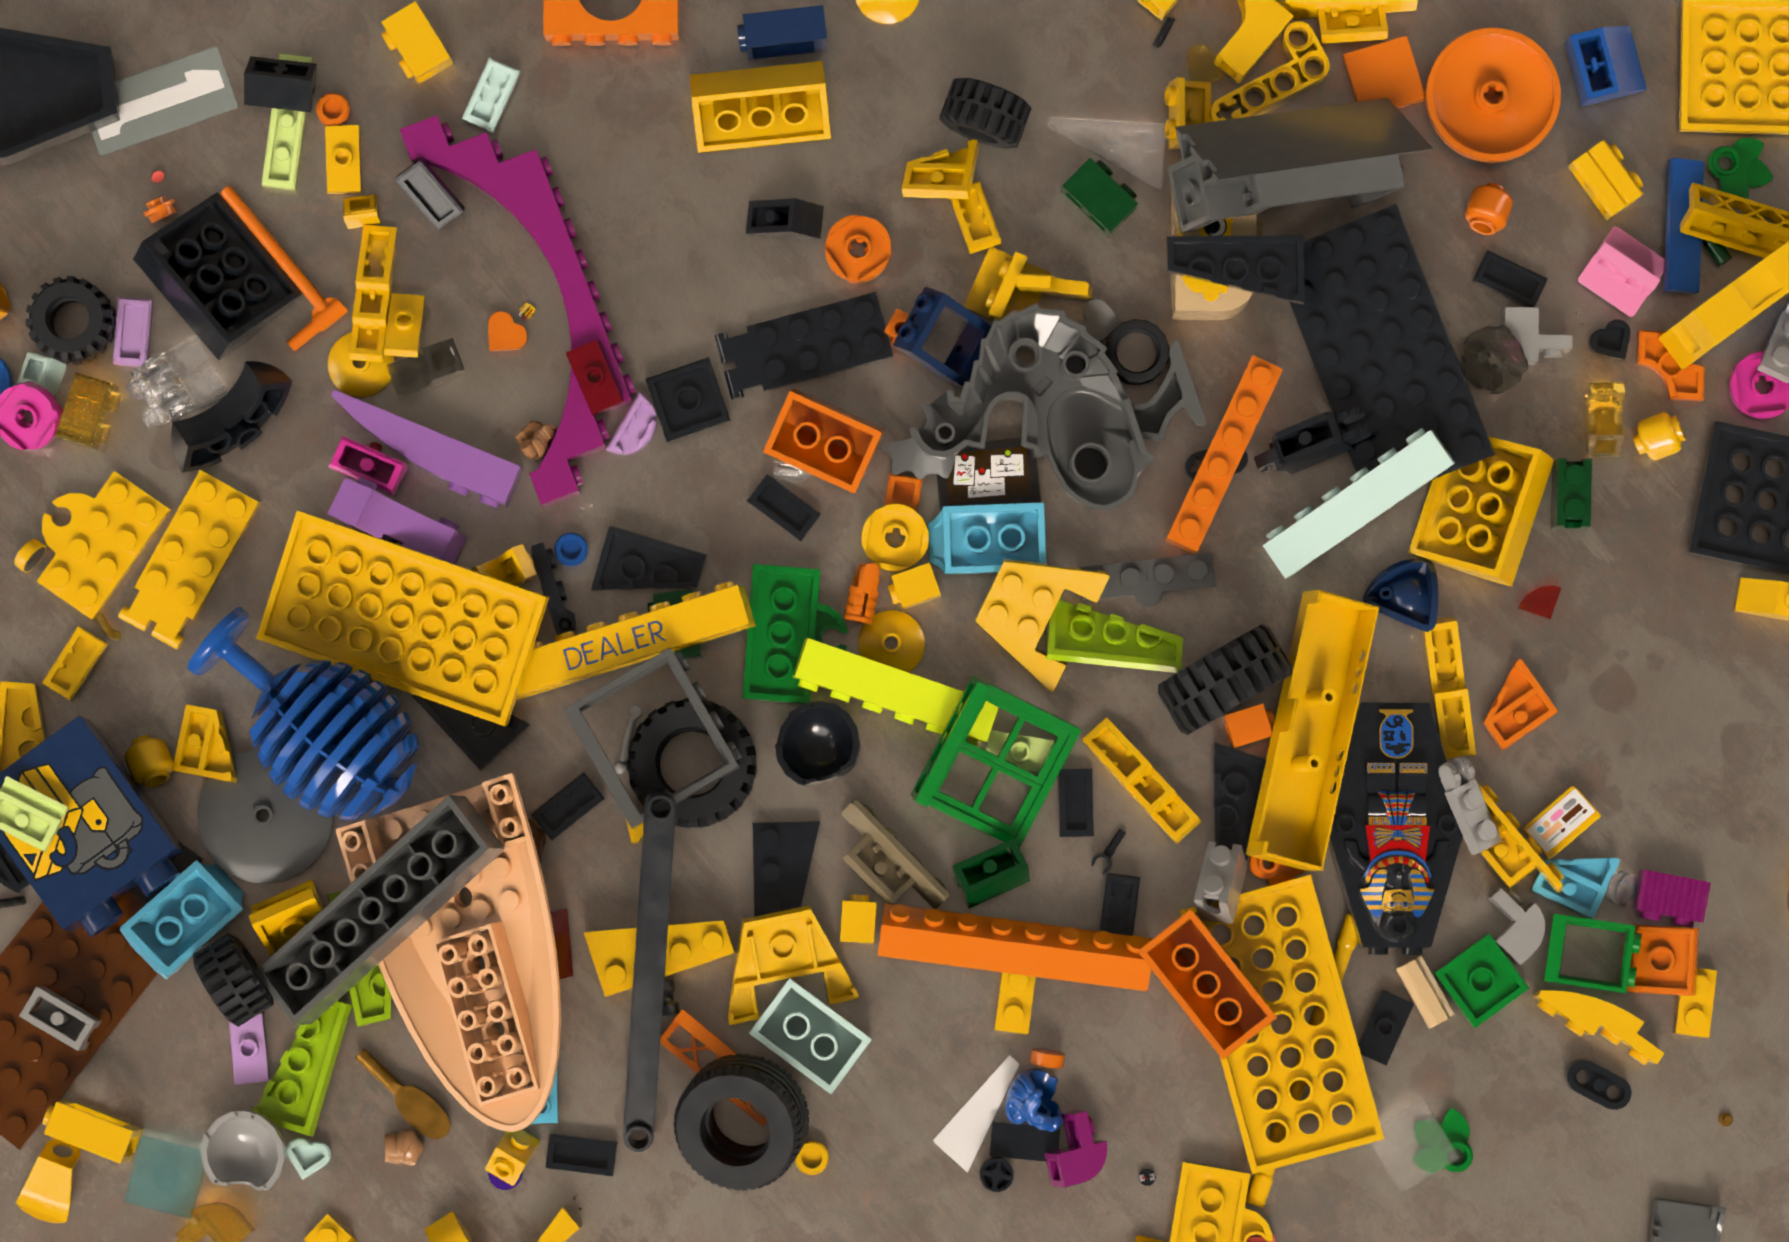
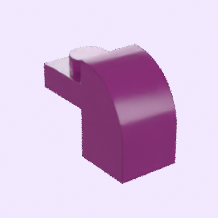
(1083, 1156)

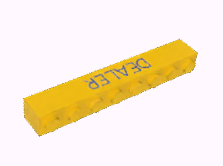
(636, 638)

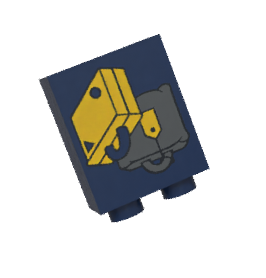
(105, 839)

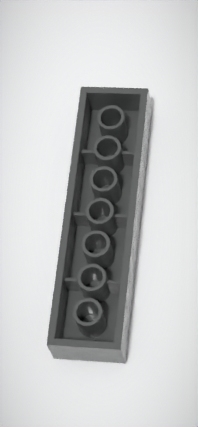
(379, 910)

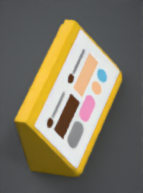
(1561, 822)

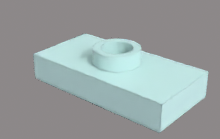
(491, 95)

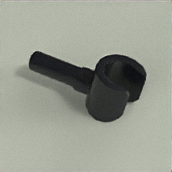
(1110, 850)

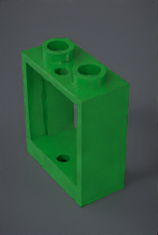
(1556, 949)

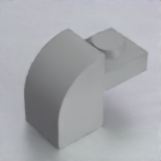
(1525, 327)
(1526, 928)

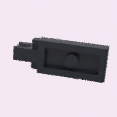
(544, 562)

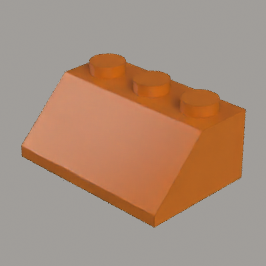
(823, 440)

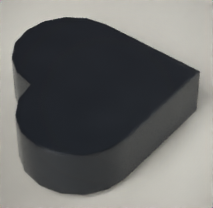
(1611, 341)

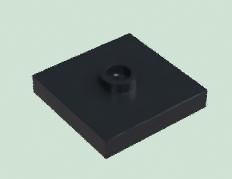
(688, 400)

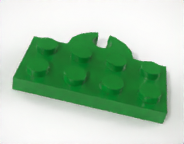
(784, 615)

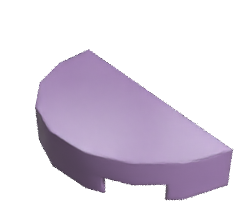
(636, 428)

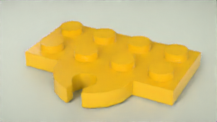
(98, 542)
(1213, 1207)

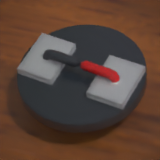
(1147, 1177)

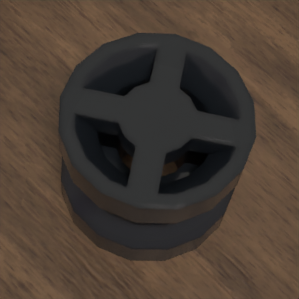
(1000, 1180)

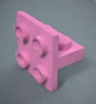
(1623, 271)

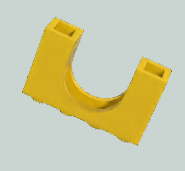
(1259, 29)

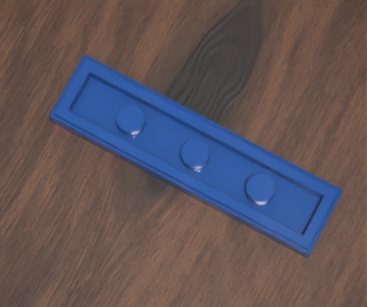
(1681, 250)

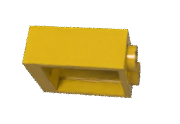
(92, 1130)

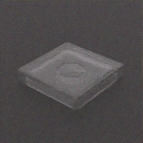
(1414, 1146)

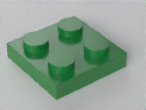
(1481, 980)

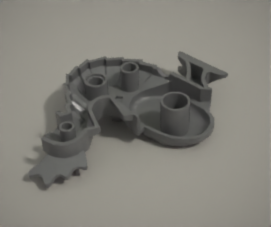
(1070, 409)

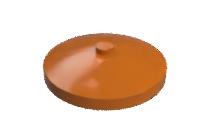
(1493, 95)

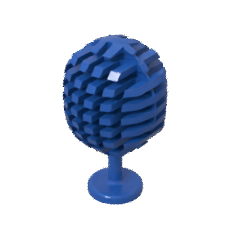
(321, 727)

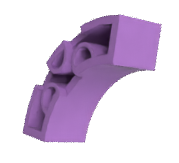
(386, 519)

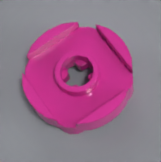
(1748, 398)
(44, 410)

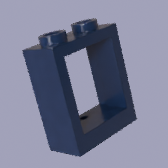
(783, 33)
(915, 332)

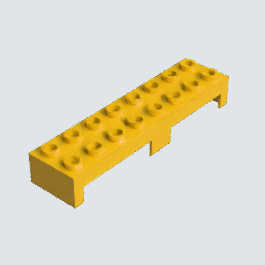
(1312, 730)

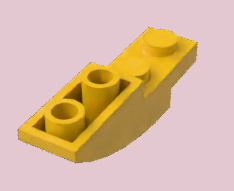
(1589, 1013)

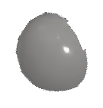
(243, 1150)

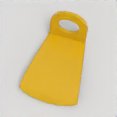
(50, 1185)

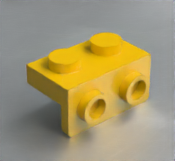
(1188, 105)

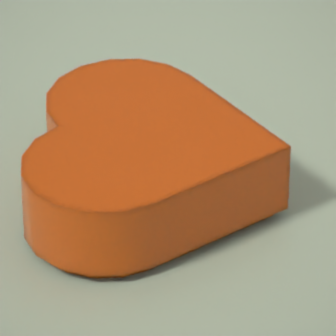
(505, 334)

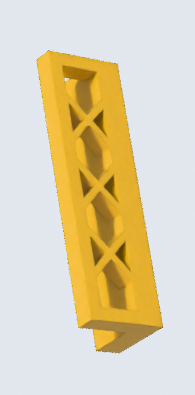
(1738, 231)

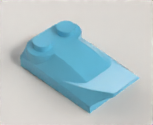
(982, 536)
(183, 917)

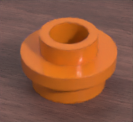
(159, 208)

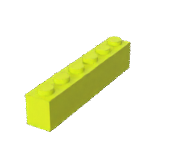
(885, 688)

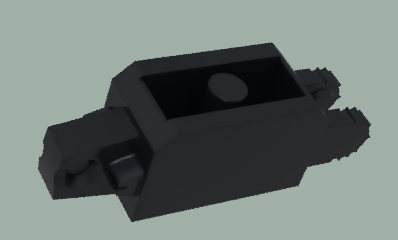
(1312, 441)

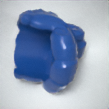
(1031, 1100)

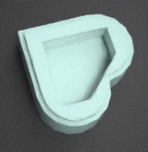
(308, 1156)

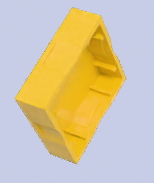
(1729, 309)

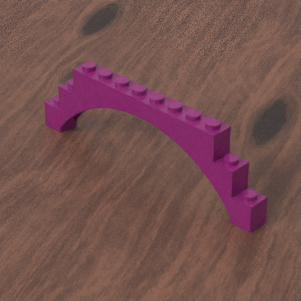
(526, 193)

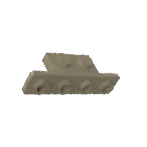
(886, 863)

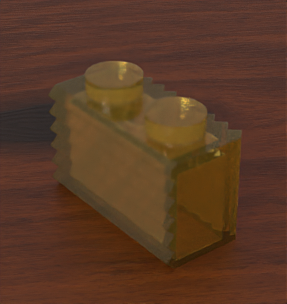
(88, 412)

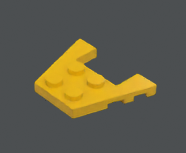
(1022, 605)
(779, 949)

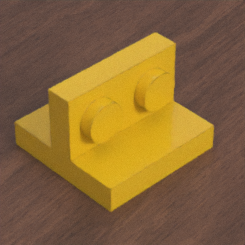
(996, 288)
(285, 915)

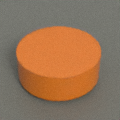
(333, 109)
(1047, 1058)

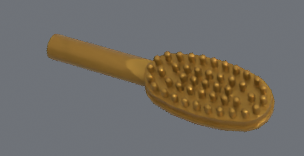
(413, 1104)

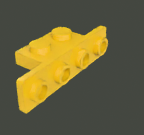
(1349, 19)
(1515, 855)

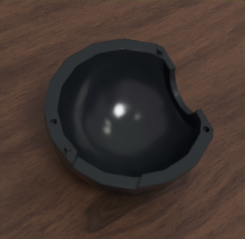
(817, 743)

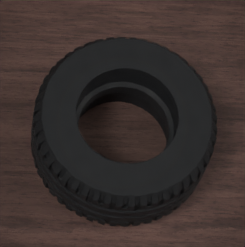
(715, 1154)

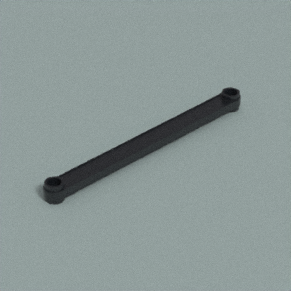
(649, 970)

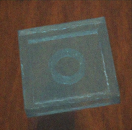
(165, 1177)

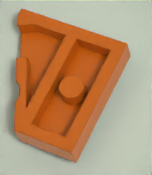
(1517, 707)

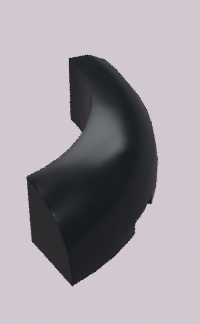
(232, 420)

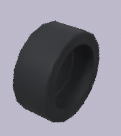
(1157, 337)

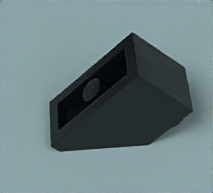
(785, 219)

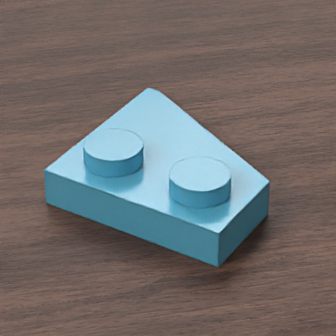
(1583, 883)

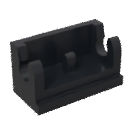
(279, 84)

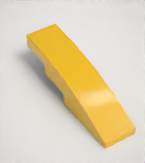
(373, 293)
(1141, 780)

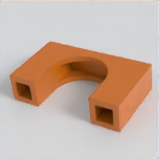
(651, 20)

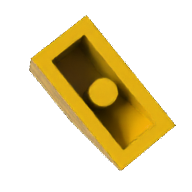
(1763, 598)

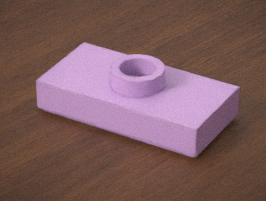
(250, 1051)

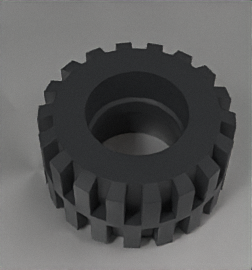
(985, 113)
(47, 305)
(231, 979)

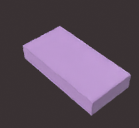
(132, 331)

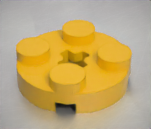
(884, 521)

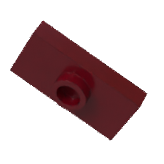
(594, 377)

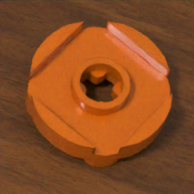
(856, 268)

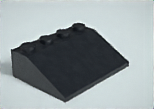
(216, 275)

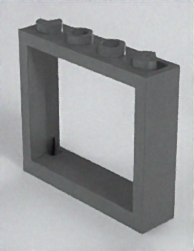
(695, 695)

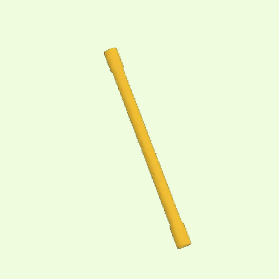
(1262, 1181)

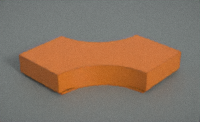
(1680, 384)

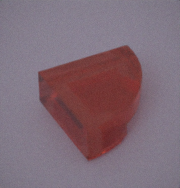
(1540, 601)

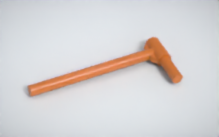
(326, 310)

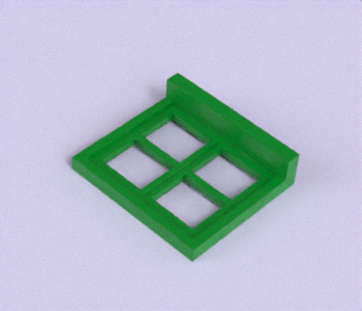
(954, 741)

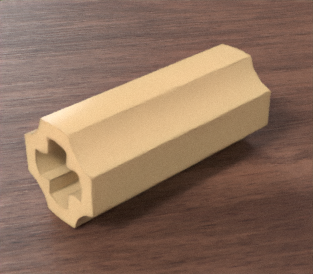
(1424, 991)

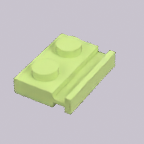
(29, 814)

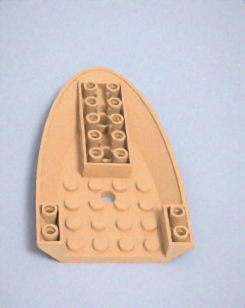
(437, 975)

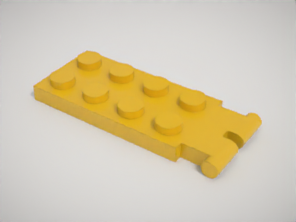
(190, 558)

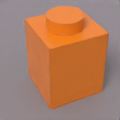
(1249, 725)

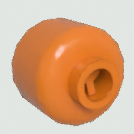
(1488, 208)

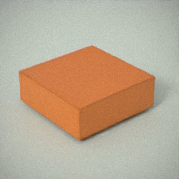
(903, 490)

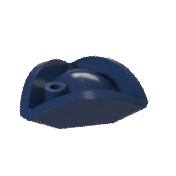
(1407, 593)

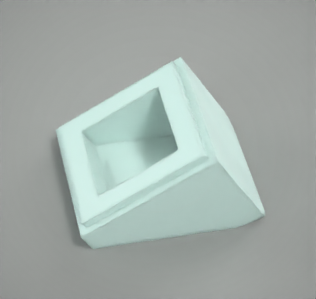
(42, 371)

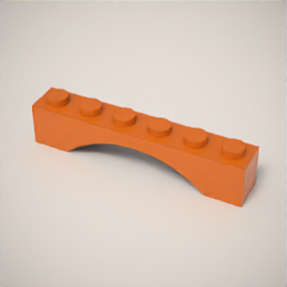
(1223, 455)

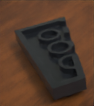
(1248, 263)

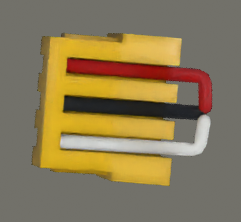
(527, 310)

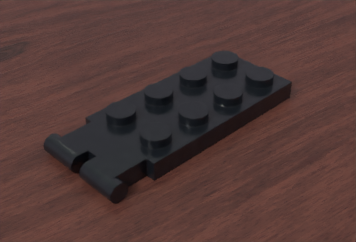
(805, 345)

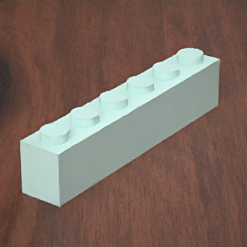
(1359, 503)

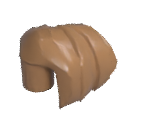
(536, 439)
(402, 1147)

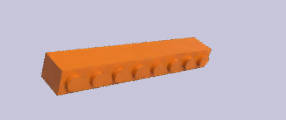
(1013, 947)

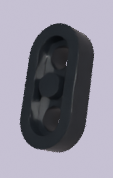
(1597, 1084)

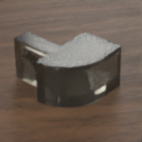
(432, 368)

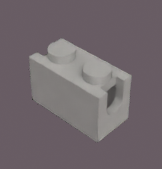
(1221, 880)
(60, 1018)

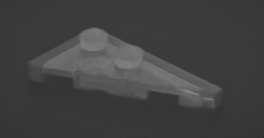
(1125, 144)

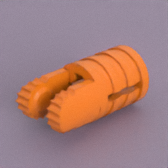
(863, 594)

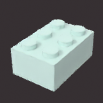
(810, 1036)

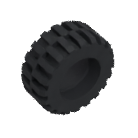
(1224, 679)
(646, 753)

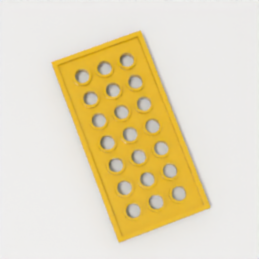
(1336, 1027)

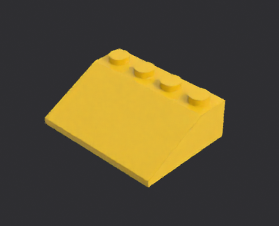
(1484, 513)

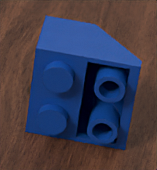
(1604, 64)

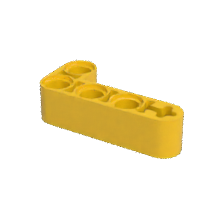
(1266, 86)

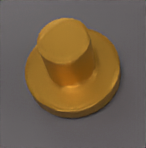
(1725, 1119)

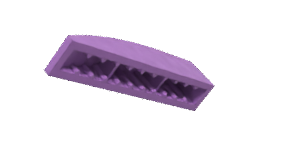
(438, 454)

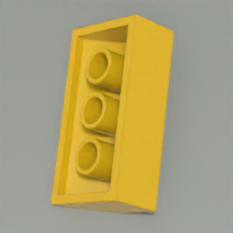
(760, 106)

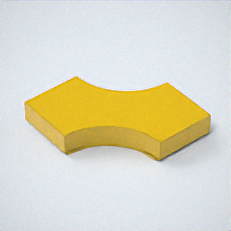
(1054, 286)

